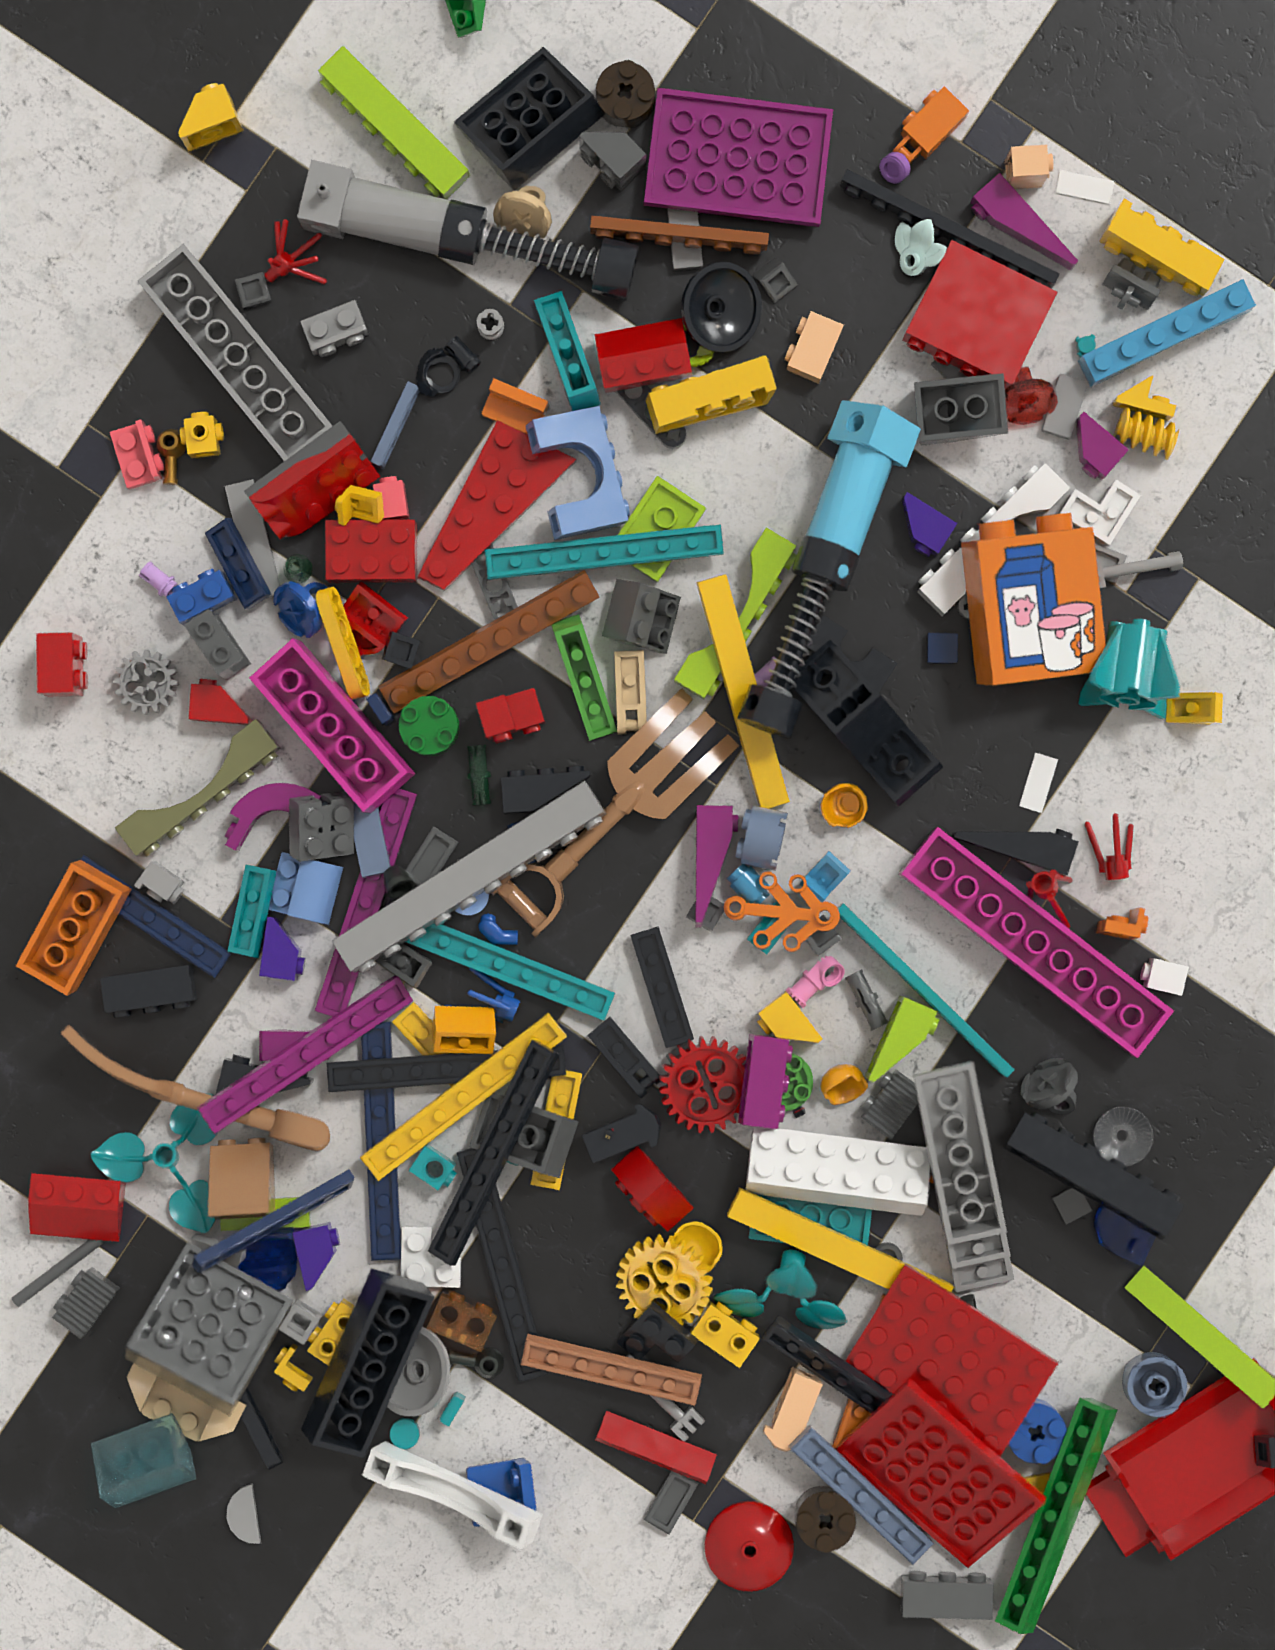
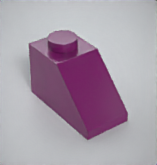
(1097, 448)

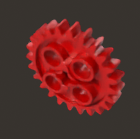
(682, 1094)

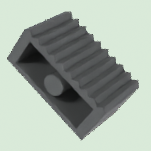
(891, 1104)
(85, 1302)

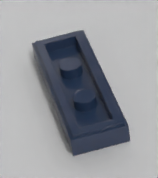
(238, 563)

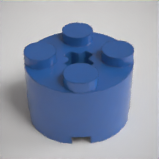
(1047, 1443)

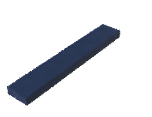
(170, 929)
(273, 1222)

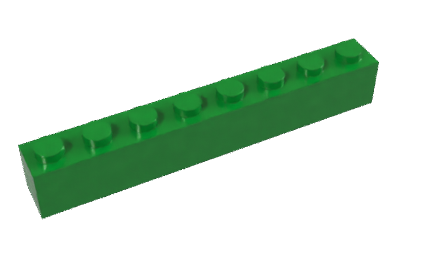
(1057, 1516)

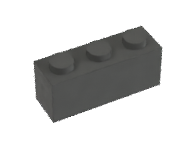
(946, 1596)

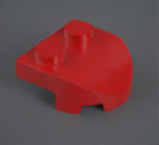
(371, 619)

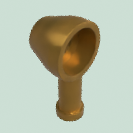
(171, 454)

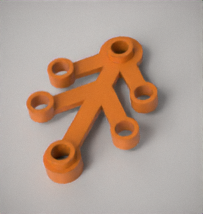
(787, 912)

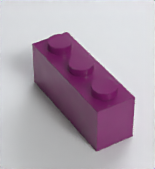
(764, 1081)

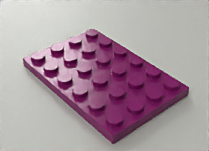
(738, 157)

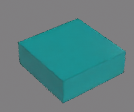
(452, 1408)

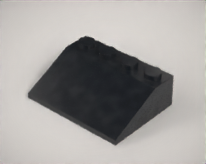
(529, 118)

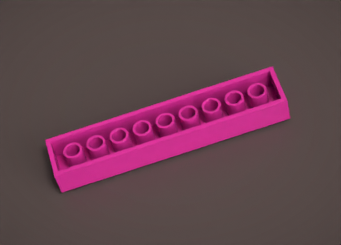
(1036, 942)

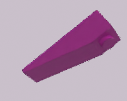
(1011, 214)
(713, 841)

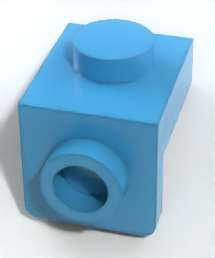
(826, 876)

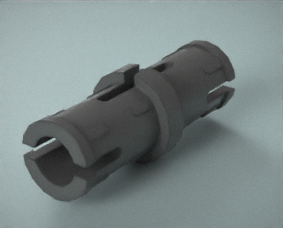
(866, 1000)

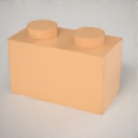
(1028, 166)
(813, 347)

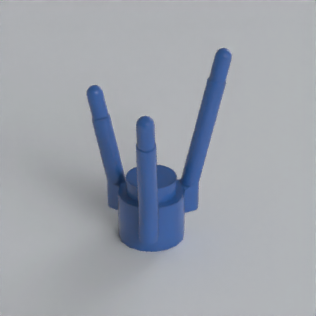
(504, 1006)

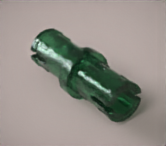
(479, 775)

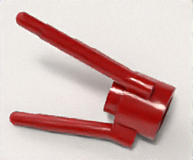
(1117, 865)
(1046, 887)

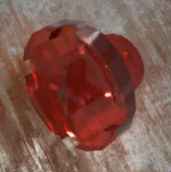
(1029, 398)

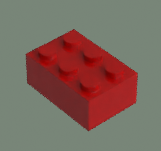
(371, 551)

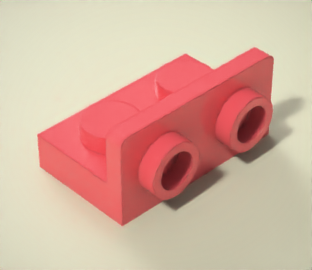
(136, 454)

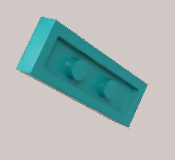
(252, 911)

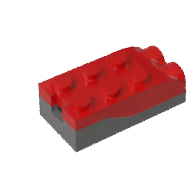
(310, 481)

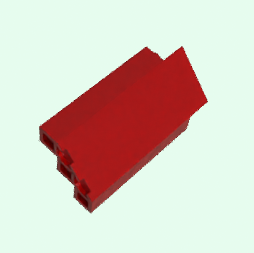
(1186, 1472)

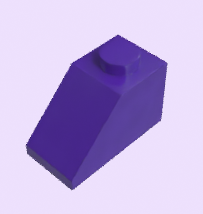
(926, 525)
(280, 953)
(315, 1250)

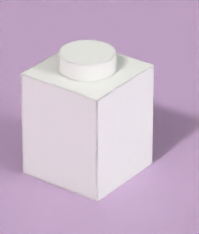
(1164, 976)

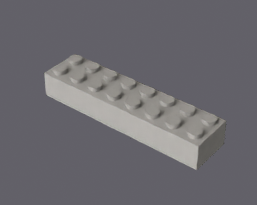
(234, 352)

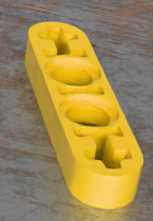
(343, 643)

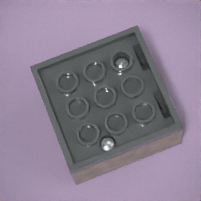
(208, 1330)

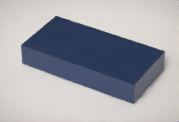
(381, 709)

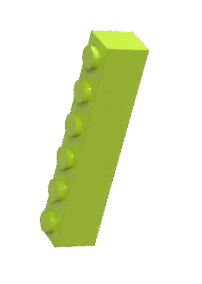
(393, 123)

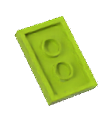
(659, 510)

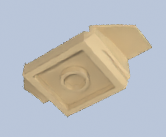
(196, 1418)

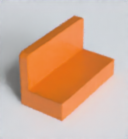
(513, 405)

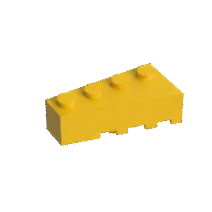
(1161, 249)
(711, 395)

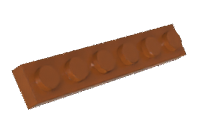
(690, 235)

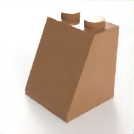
(241, 1179)

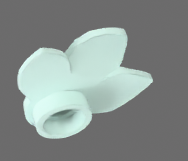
(920, 244)

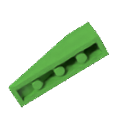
(584, 677)

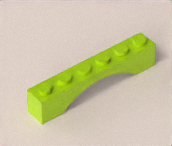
(767, 561)

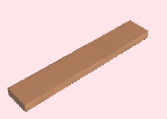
(611, 1369)

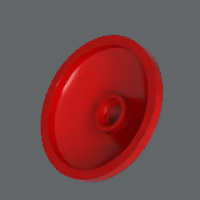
(746, 1525)

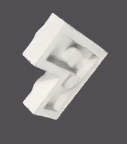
(1103, 517)
(421, 1265)

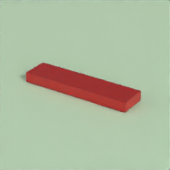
(656, 1447)

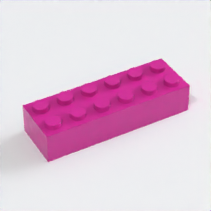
(332, 725)

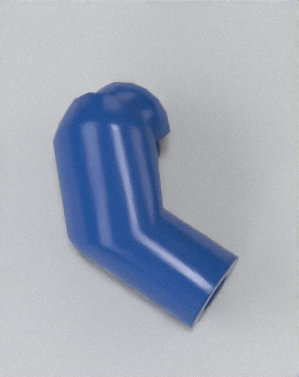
(494, 933)

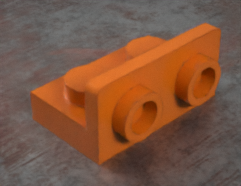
(1124, 927)

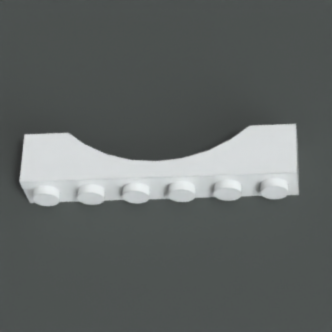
(1036, 496)
(494, 1512)

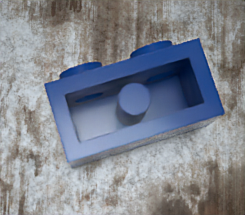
(207, 593)

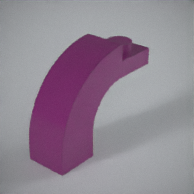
(256, 804)

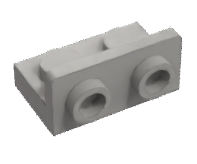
(334, 329)

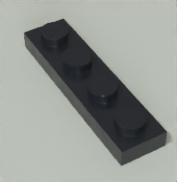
(662, 987)

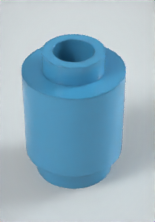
(746, 884)

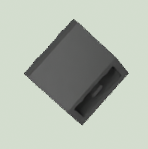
(614, 156)
(641, 616)

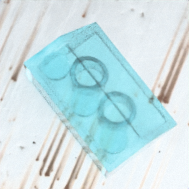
(142, 1461)

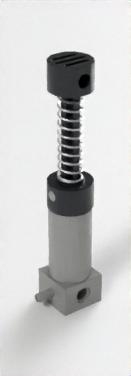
(452, 229)

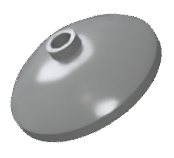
(421, 1392)

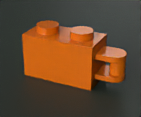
(932, 124)

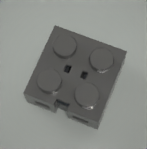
(321, 826)

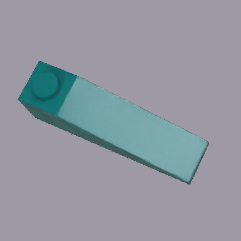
(567, 352)

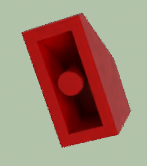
(215, 704)

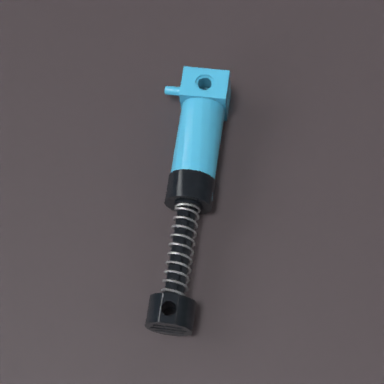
(869, 445)

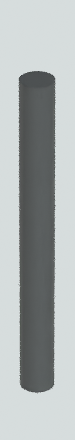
(56, 1271)

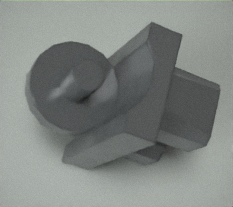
(1130, 287)

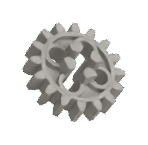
(139, 697)

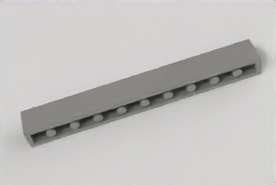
(469, 877)

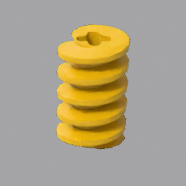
(1146, 432)

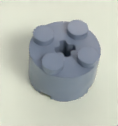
(762, 837)
(1168, 1392)

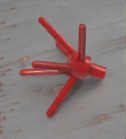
(284, 262)

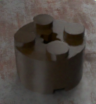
(625, 77)
(824, 1536)

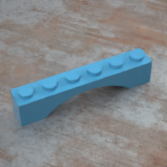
(1166, 332)

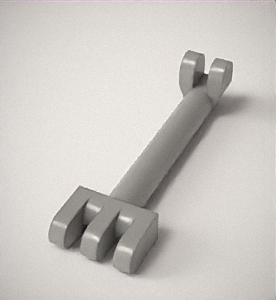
(1172, 561)
(681, 1418)

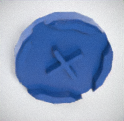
(299, 608)

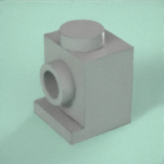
(161, 883)
(300, 1321)

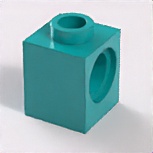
(430, 1154)

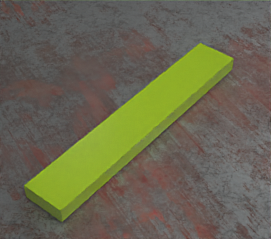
(1202, 1336)

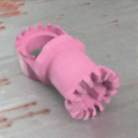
(815, 980)

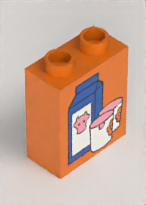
(1033, 601)

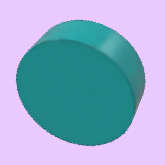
(404, 1433)

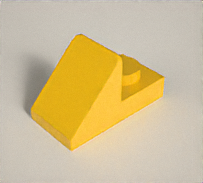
(1137, 400)
(1195, 708)

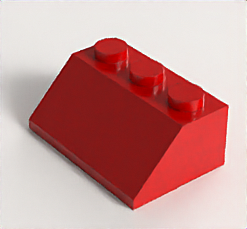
(643, 355)
(76, 1207)

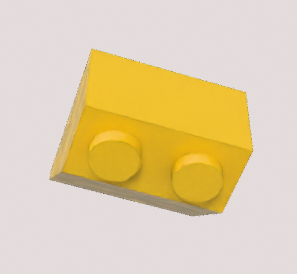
(209, 118)

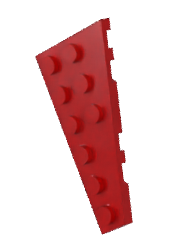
(494, 497)

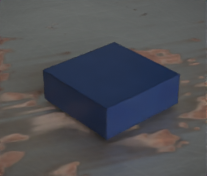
(942, 648)

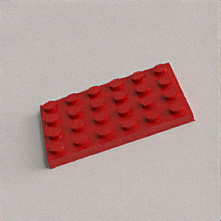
(954, 1355)
(940, 1474)

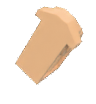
(793, 1408)

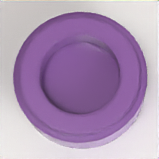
(895, 167)

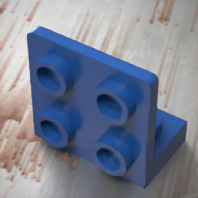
(507, 1478)

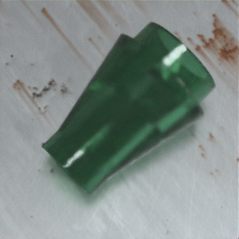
(302, 573)

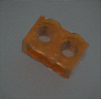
(459, 1329)

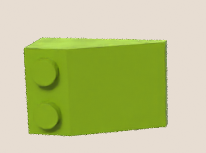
(904, 1032)

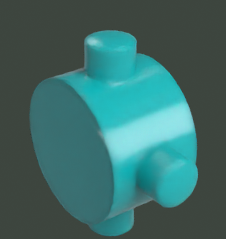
(1085, 344)

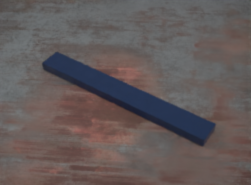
(380, 1122)

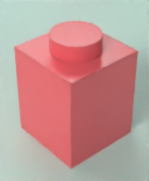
(394, 498)

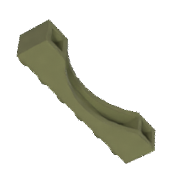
(247, 750)

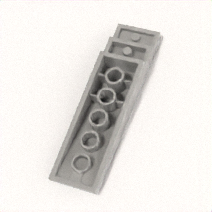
(964, 1176)

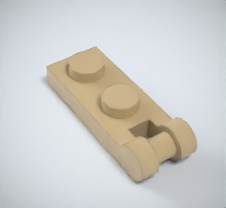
(630, 689)

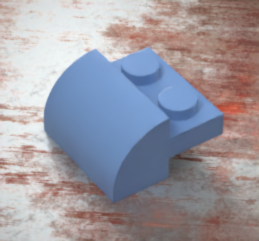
(305, 889)

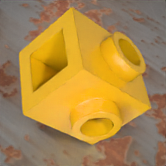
(208, 443)

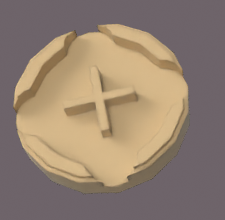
(524, 211)

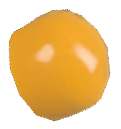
(844, 805)
(843, 1084)

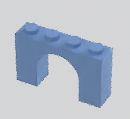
(586, 433)

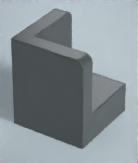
(821, 941)

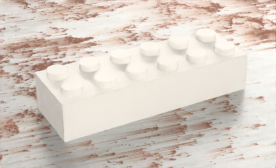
(838, 1170)

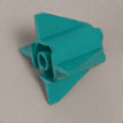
(1133, 670)

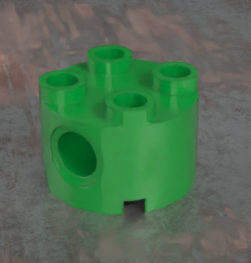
(429, 726)

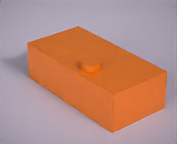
(73, 927)

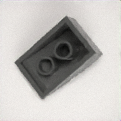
(960, 409)
(542, 1142)

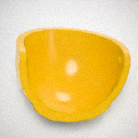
(704, 1240)

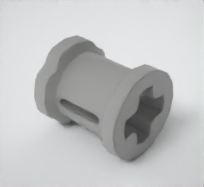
(484, 317)

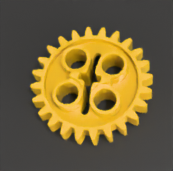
(663, 1279)

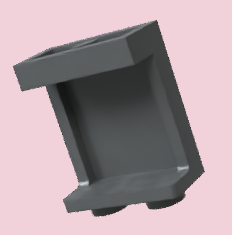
(217, 644)

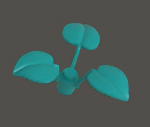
(123, 1157)
(790, 1280)

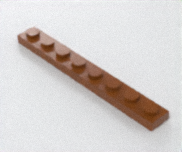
(489, 641)

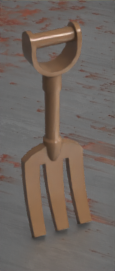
(633, 793)
(281, 1124)

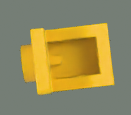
(359, 503)
(293, 1376)

